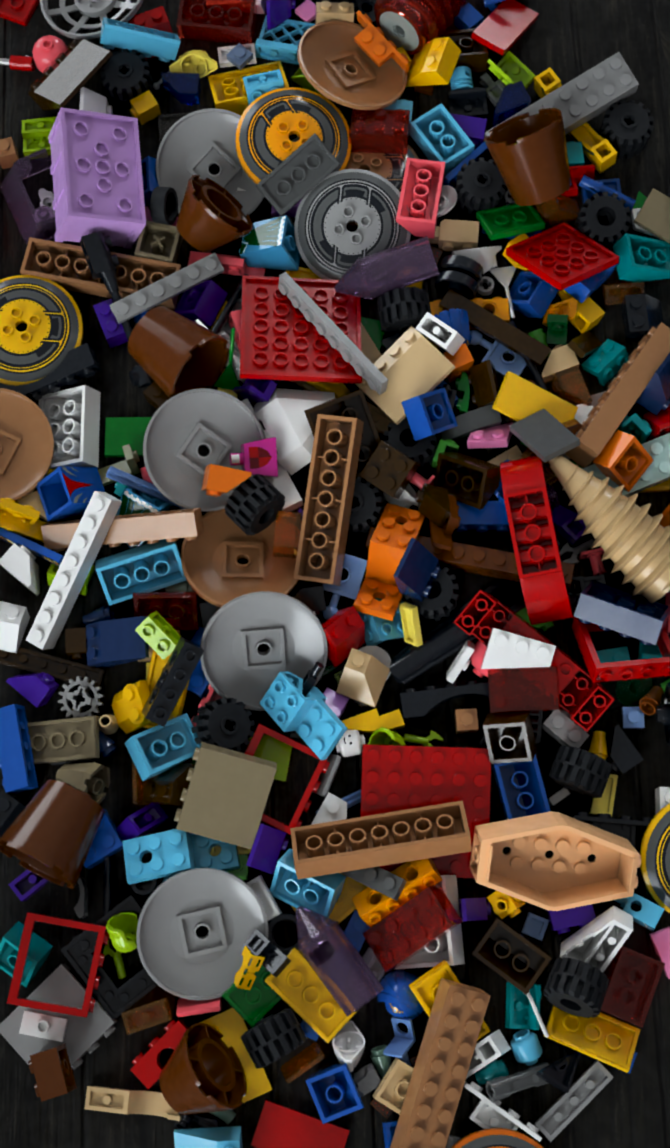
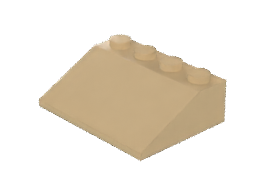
(411, 370)

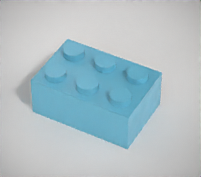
(441, 137)

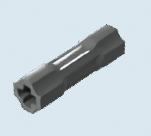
(506, 1085)

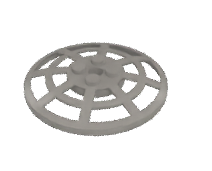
(88, 9)

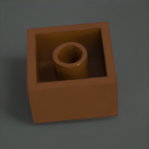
(52, 1072)

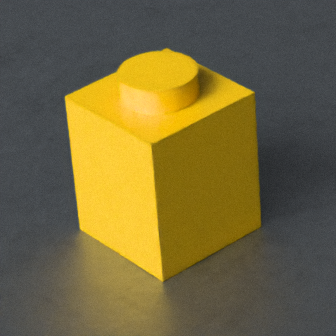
(144, 107)

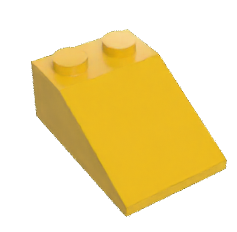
(434, 63)

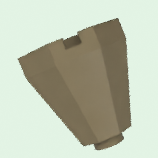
(86, 777)

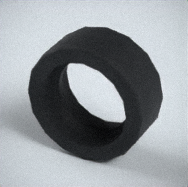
(164, 205)
(274, 923)

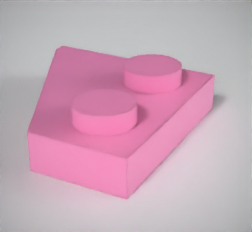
(491, 437)

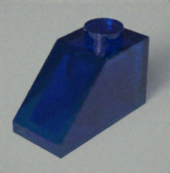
(183, 86)

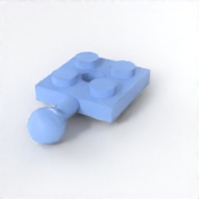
(496, 353)
(349, 587)

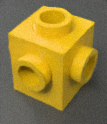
(505, 905)

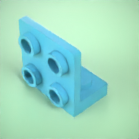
(262, 83)

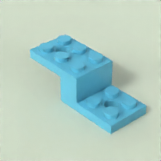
(174, 853)

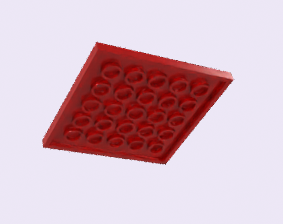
(283, 344)
(427, 776)

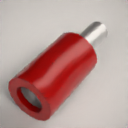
(21, 63)

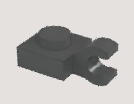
(494, 89)

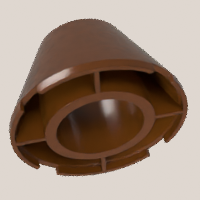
(211, 215)
(203, 1073)

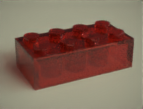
(217, 20)
(412, 927)

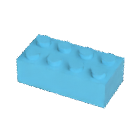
(140, 570)

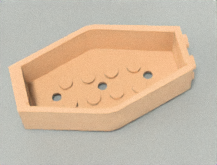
(564, 878)

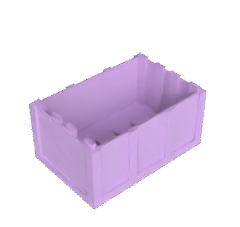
(97, 176)

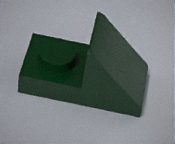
(557, 329)

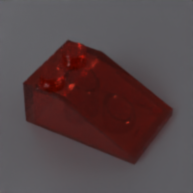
(523, 689)

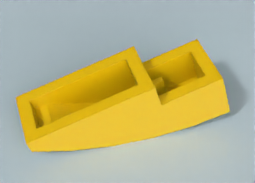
(371, 721)

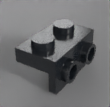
(468, 102)

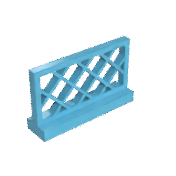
(275, 49)

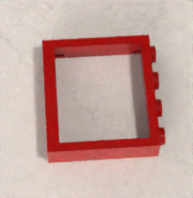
(621, 669)
(312, 786)
(93, 980)

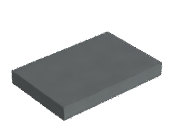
(544, 435)

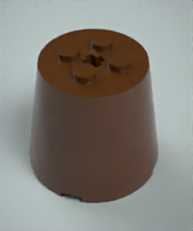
(532, 156)
(177, 351)
(54, 833)

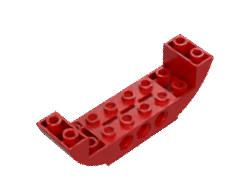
(534, 540)
(577, 693)

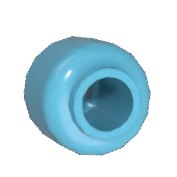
(526, 1047)

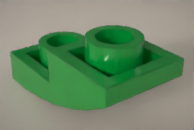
(463, 392)

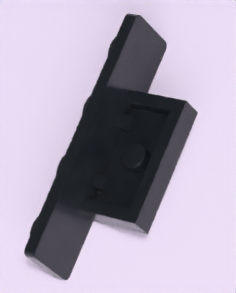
(622, 827)

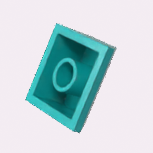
(37, 955)

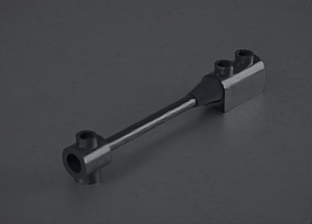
(103, 266)

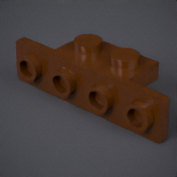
(442, 537)

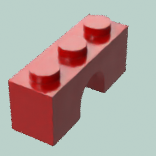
(148, 1066)

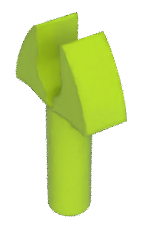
(422, 740)
(119, 965)

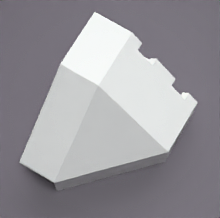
(286, 420)

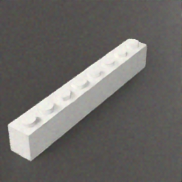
(73, 570)

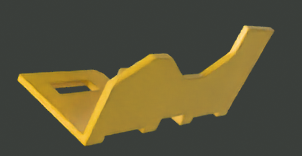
(250, 972)

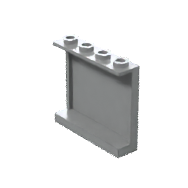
(81, 1032)

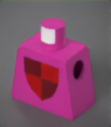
(257, 457)

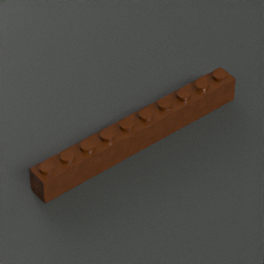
(480, 560)

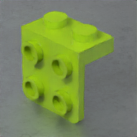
(511, 70)

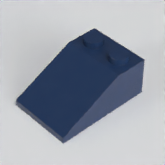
(417, 571)
(115, 642)

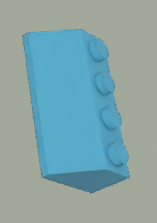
(139, 38)

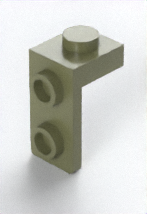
(129, 465)

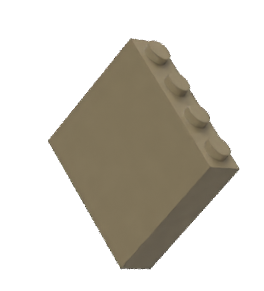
(225, 795)

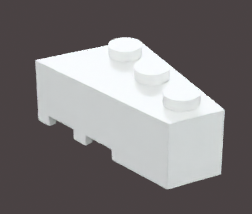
(516, 651)
(599, 939)

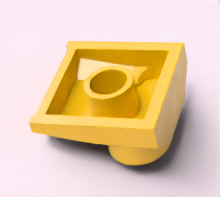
(129, 705)

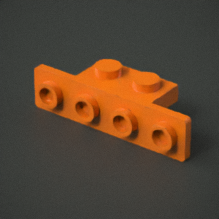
(376, 46)

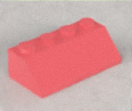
(422, 195)

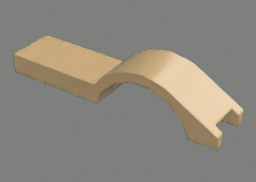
(129, 1102)

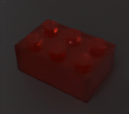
(379, 131)
(631, 986)

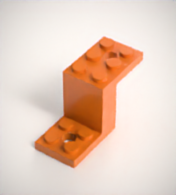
(384, 556)

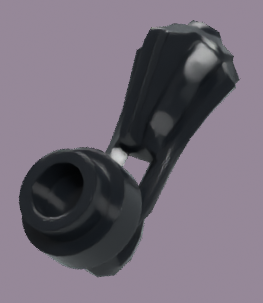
(204, 1121)

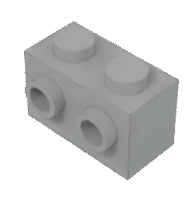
(564, 729)

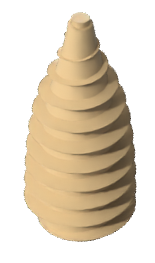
(620, 527)

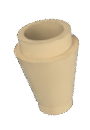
(111, 727)

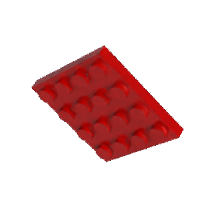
(562, 256)

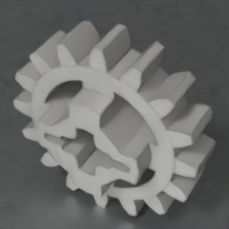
(83, 690)

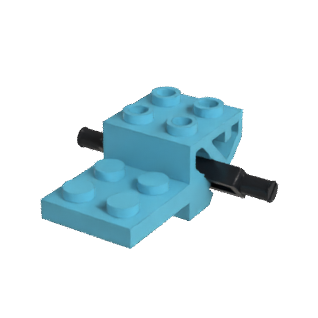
(302, 708)

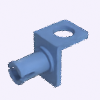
(402, 1041)

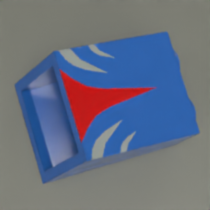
(68, 491)

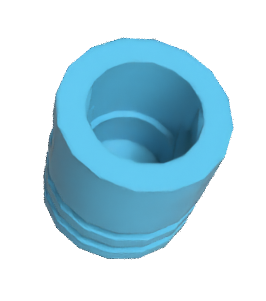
(461, 80)

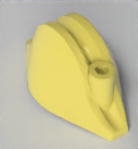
(194, 62)

